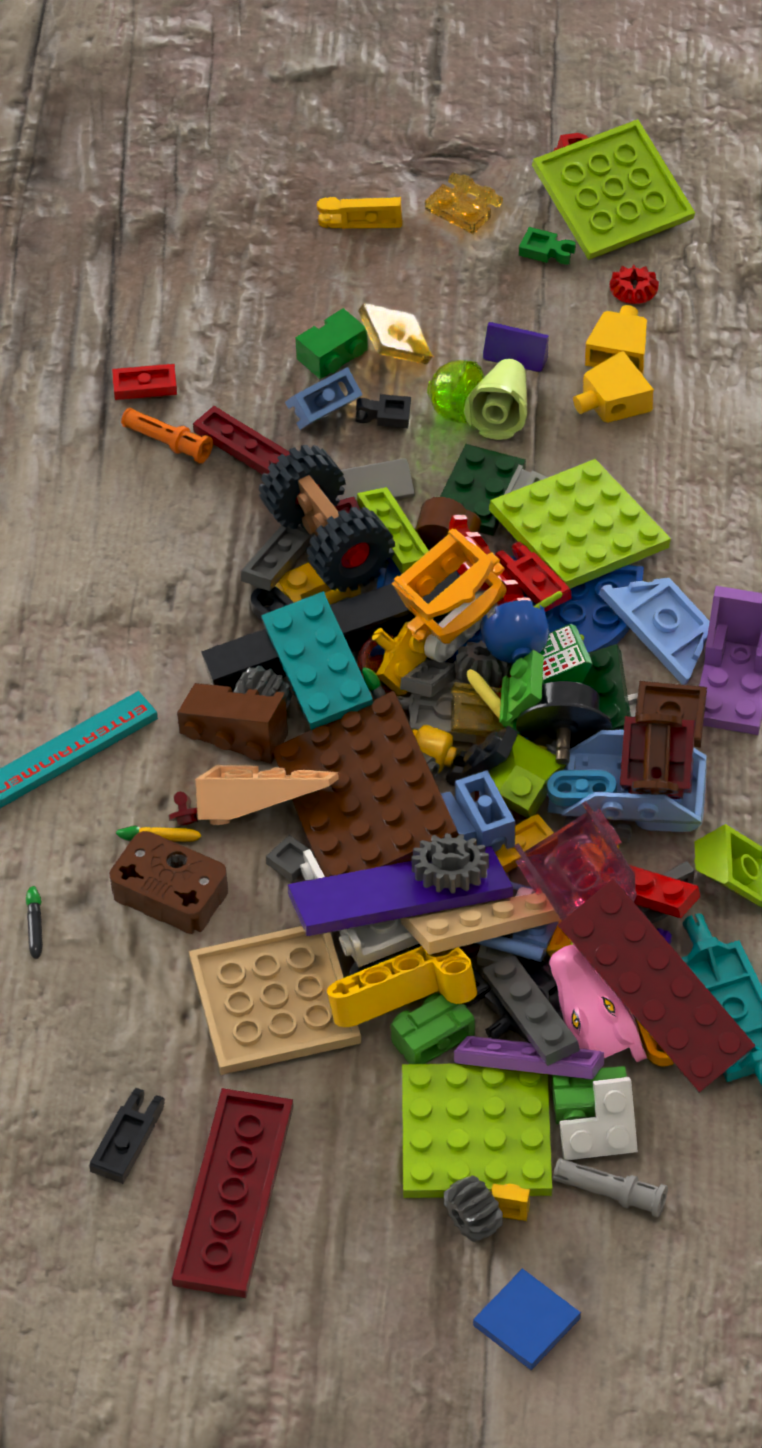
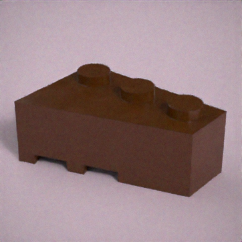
(235, 721)

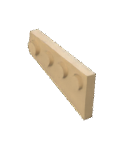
(479, 922)

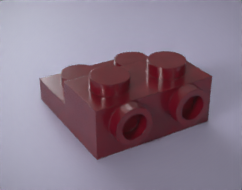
(680, 759)

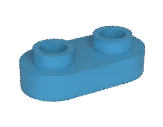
(579, 785)

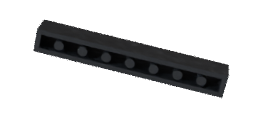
(356, 617)

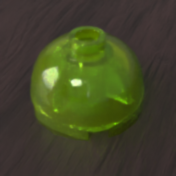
(452, 386)

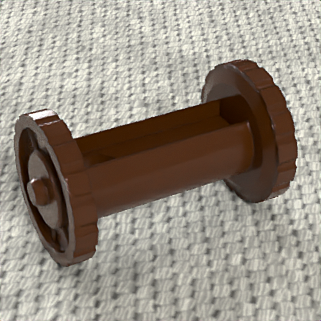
(657, 753)

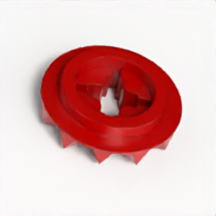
(622, 289)

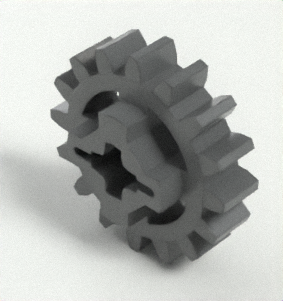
(450, 862)

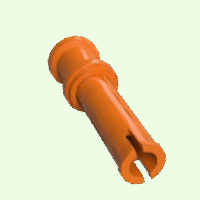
(179, 439)

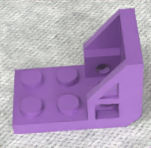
(734, 661)

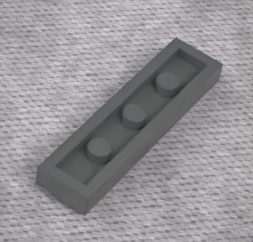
(530, 1010)

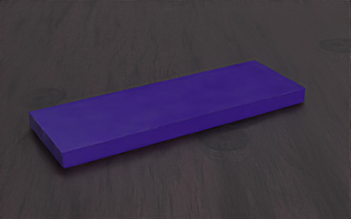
(385, 895)

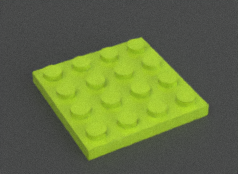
(613, 189)
(580, 523)
(474, 1124)

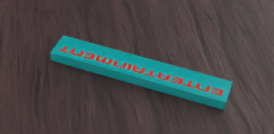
(74, 746)

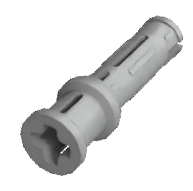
(626, 1190)

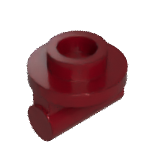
(185, 814)

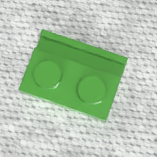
(522, 688)

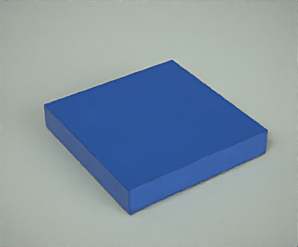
(526, 1319)

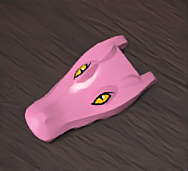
(592, 1008)

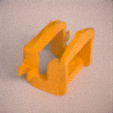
(432, 570)

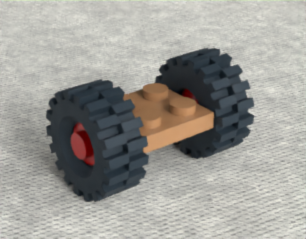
(346, 545)

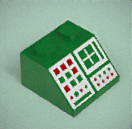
(565, 656)

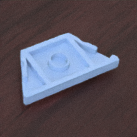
(662, 621)

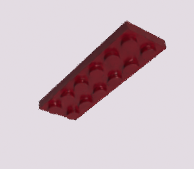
(656, 985)
(233, 1193)

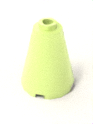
(499, 401)

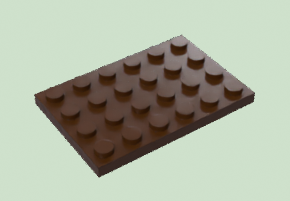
(382, 790)

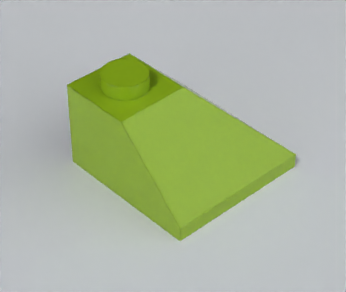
(525, 776)
(731, 862)

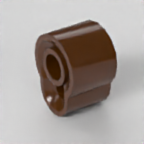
(436, 516)

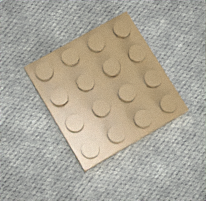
(270, 998)

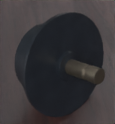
(564, 714)

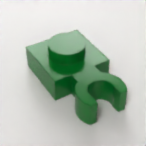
(543, 244)

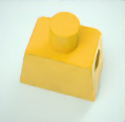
(615, 334)
(615, 390)

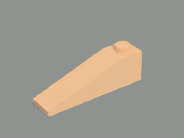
(241, 789)

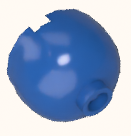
(515, 630)

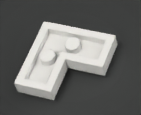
(612, 1128)

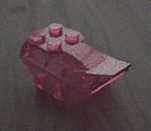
(577, 862)

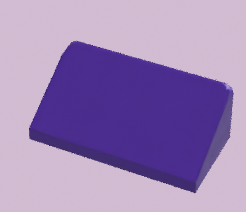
(516, 344)

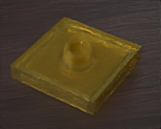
(395, 333)

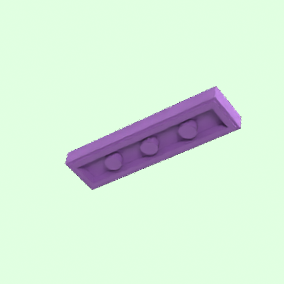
(524, 1057)

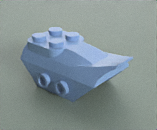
(649, 811)

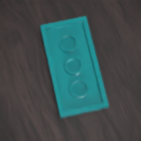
(317, 660)

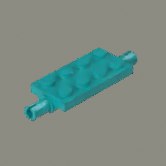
(734, 984)

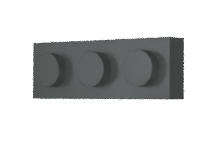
(276, 557)

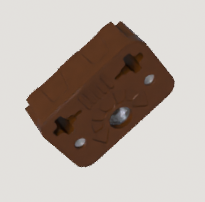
(169, 882)

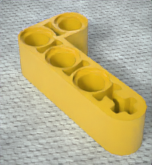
(400, 983)

